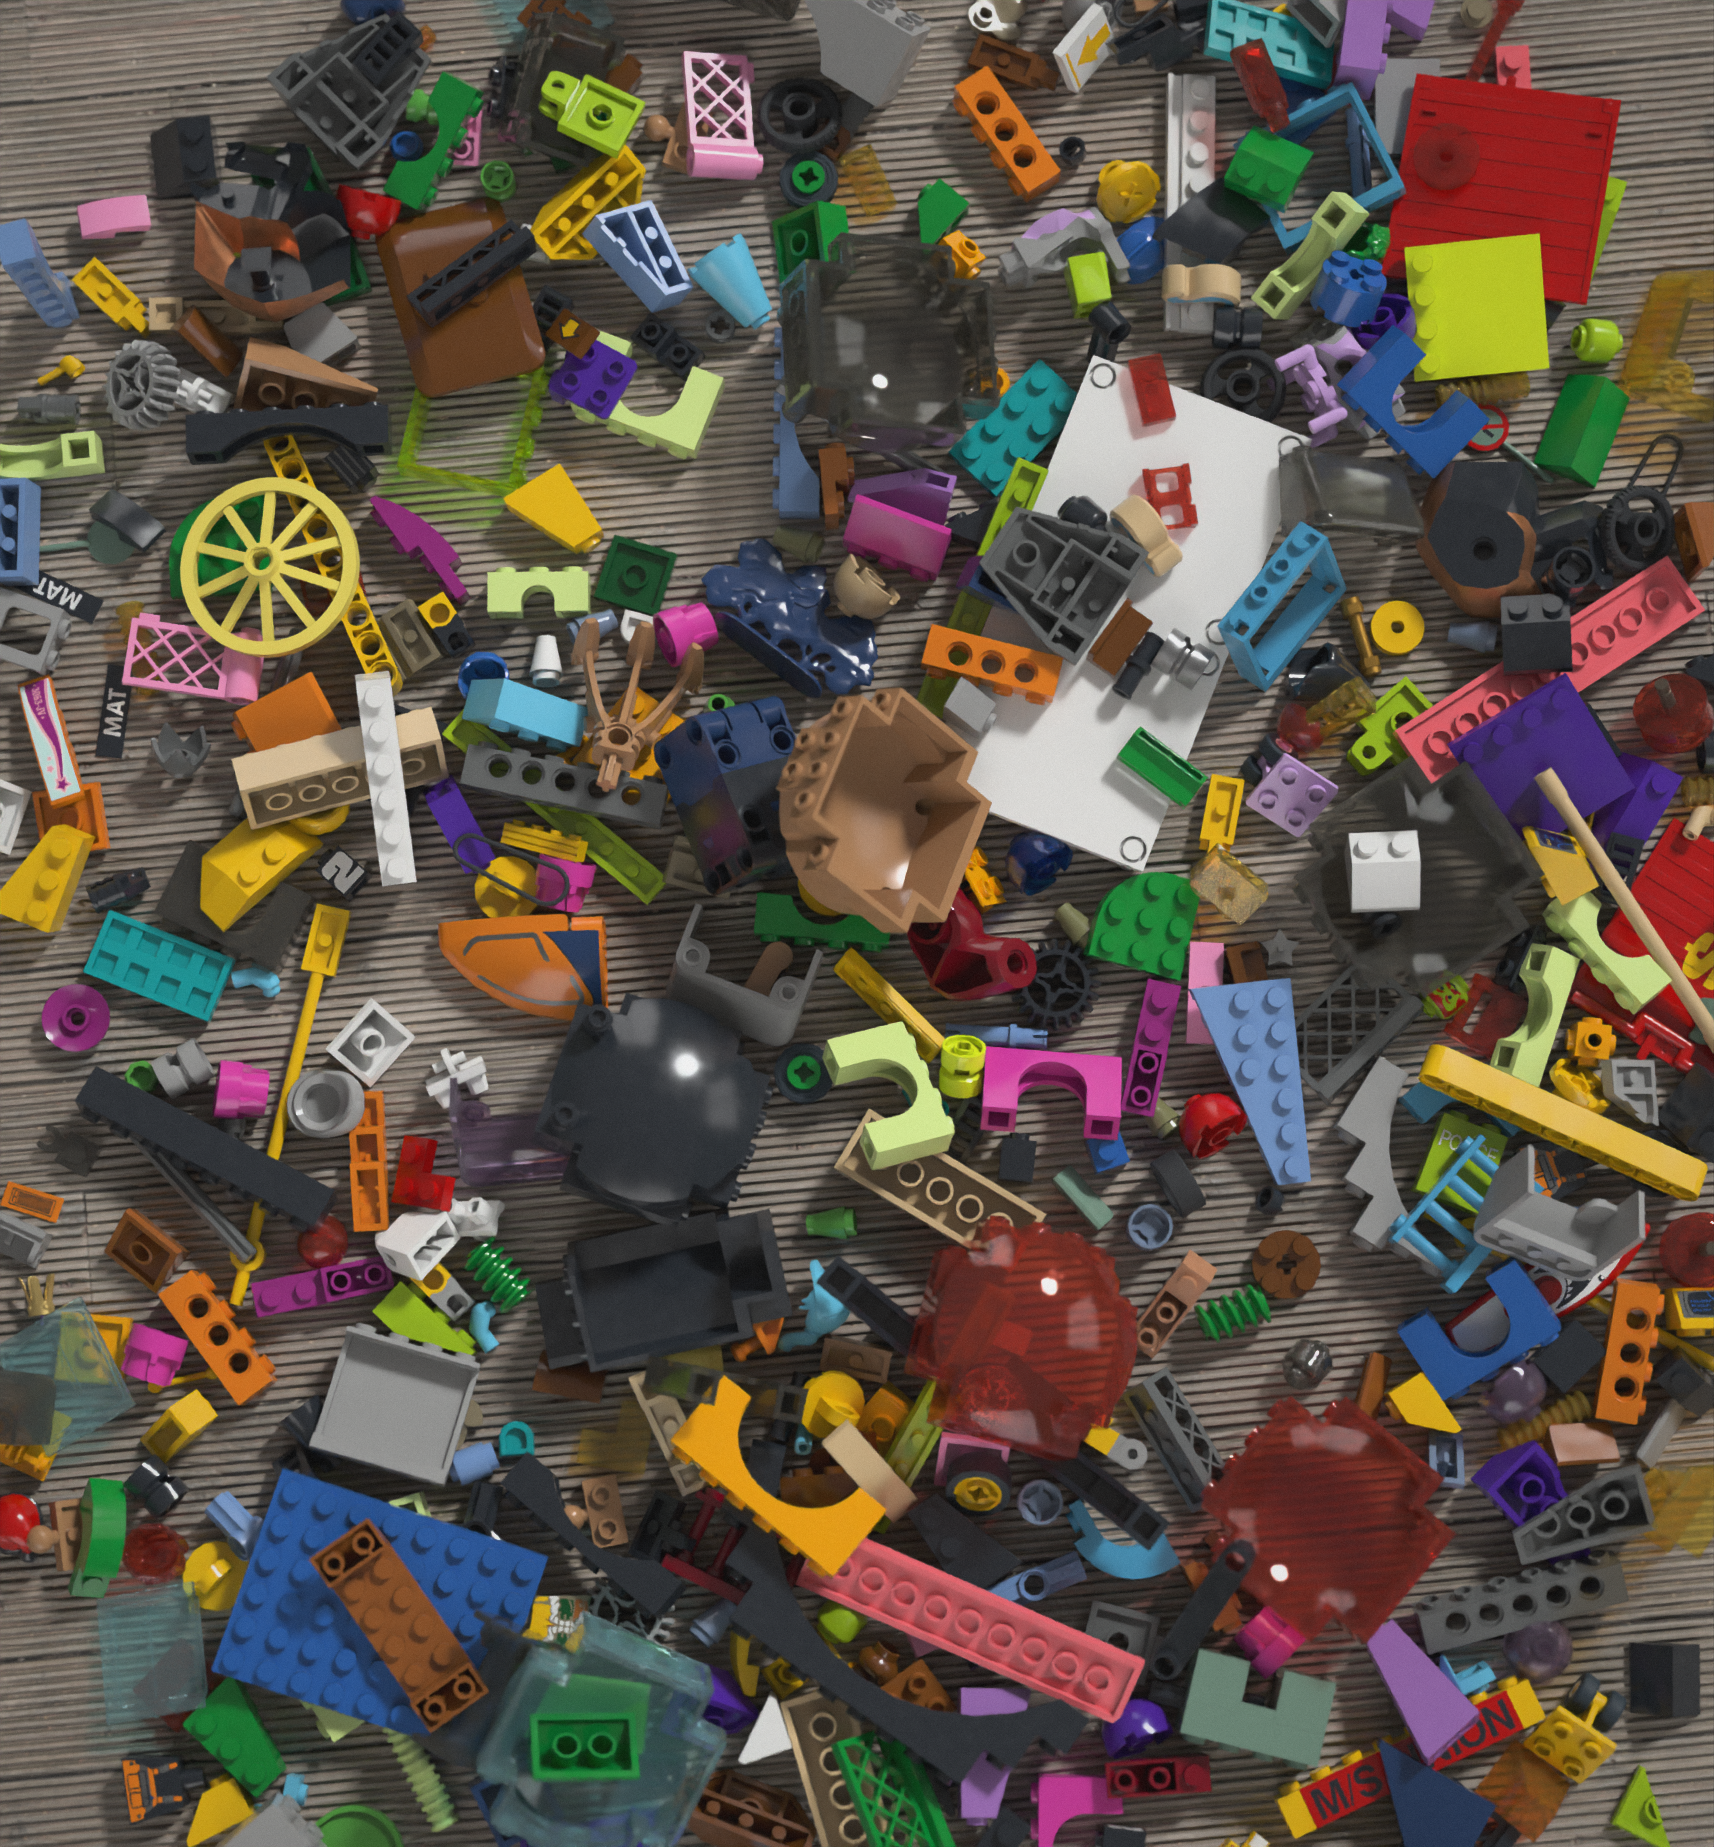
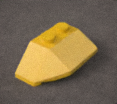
(592, 191)
(250, 866)

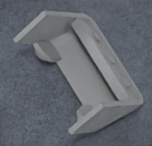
(758, 1016)
(1550, 1232)

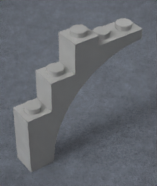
(1368, 1123)

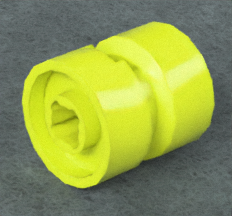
(962, 1066)

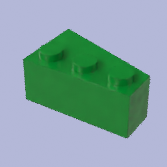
(237, 1736)

